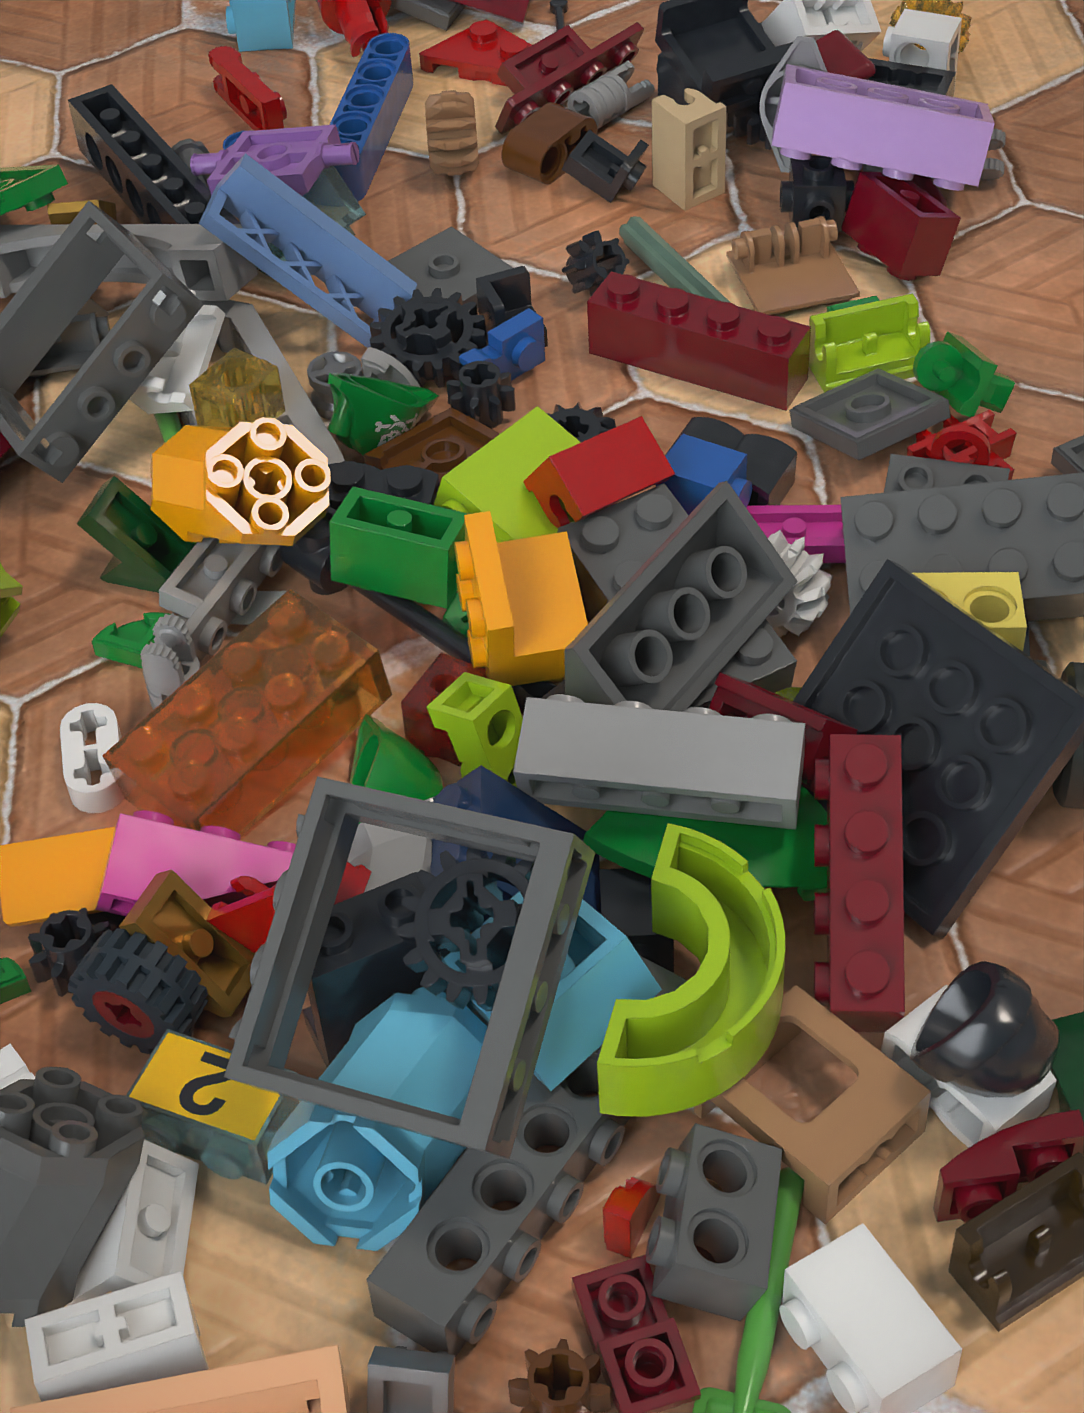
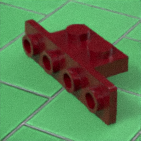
(557, 68)

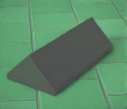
(681, 611)

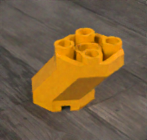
(240, 483)

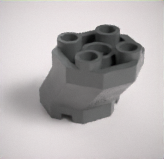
(61, 1176)

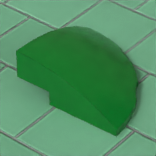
(773, 854)

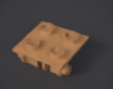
(791, 269)

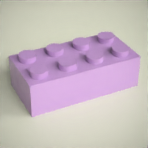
(882, 127)

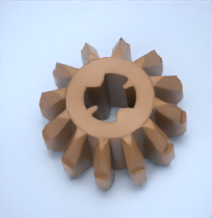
(451, 133)

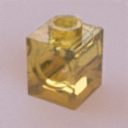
(237, 391)

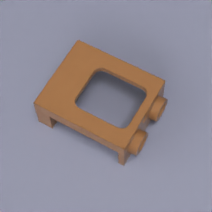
(850, 1137)

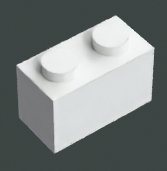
(868, 1327)

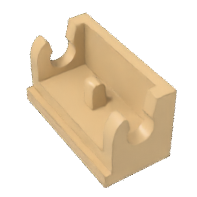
(688, 148)

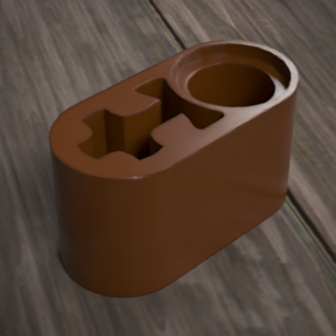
(545, 141)

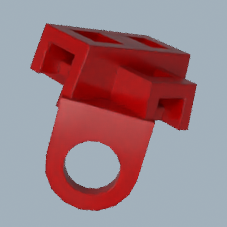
(971, 440)

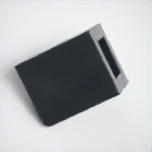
(504, 296)

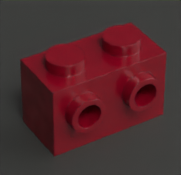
(900, 225)

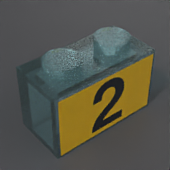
(203, 1113)

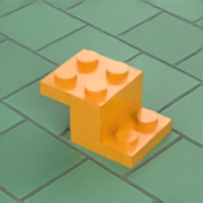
(518, 602)

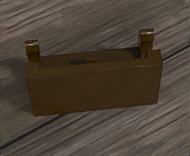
(1024, 1245)

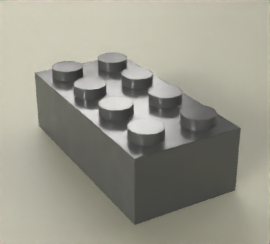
(976, 527)
(620, 539)

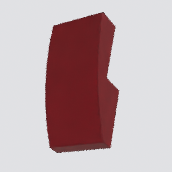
(1001, 1161)
(634, 1338)

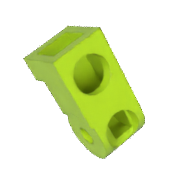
(481, 723)

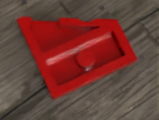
(475, 52)

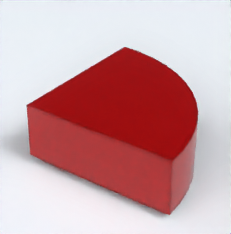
(628, 1214)

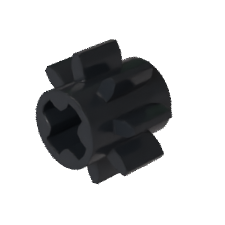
(593, 261)
(482, 393)
(62, 946)

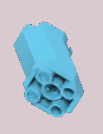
(364, 1176)

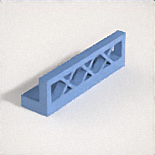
(310, 245)

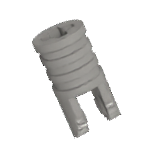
(609, 95)
(166, 657)

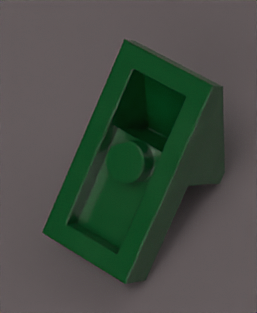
(140, 542)

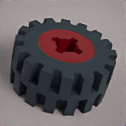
(137, 989)

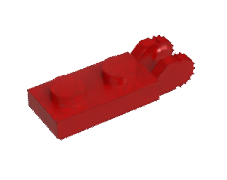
(245, 91)

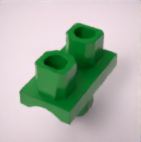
(962, 375)

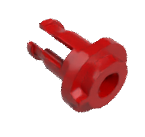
(356, 20)

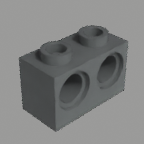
(728, 1224)

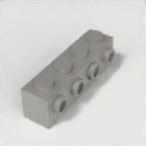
(661, 761)

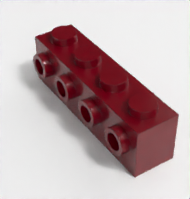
(699, 340)
(864, 881)

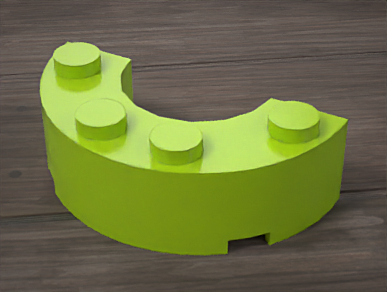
(720, 1022)

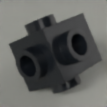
(815, 191)

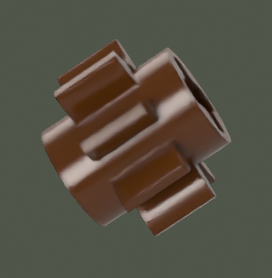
(556, 1371)

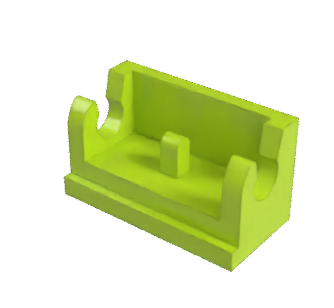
(866, 338)

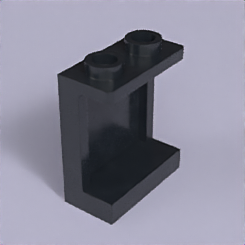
(718, 49)
(361, 963)

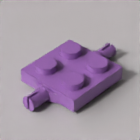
(288, 153)

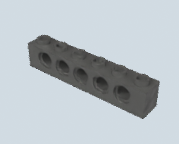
(451, 1307)

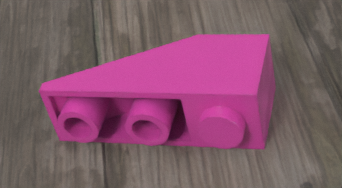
(201, 858)

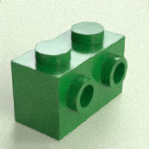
(396, 546)

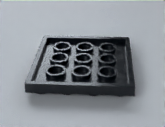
(975, 726)

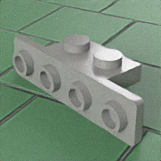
(215, 586)

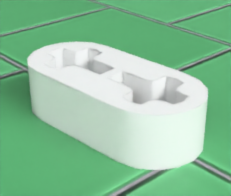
(81, 759)

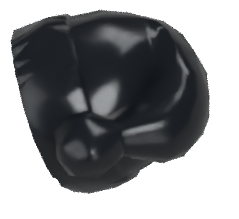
(987, 1034)

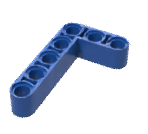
(370, 107)

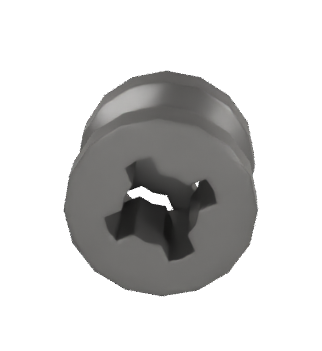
(318, 376)

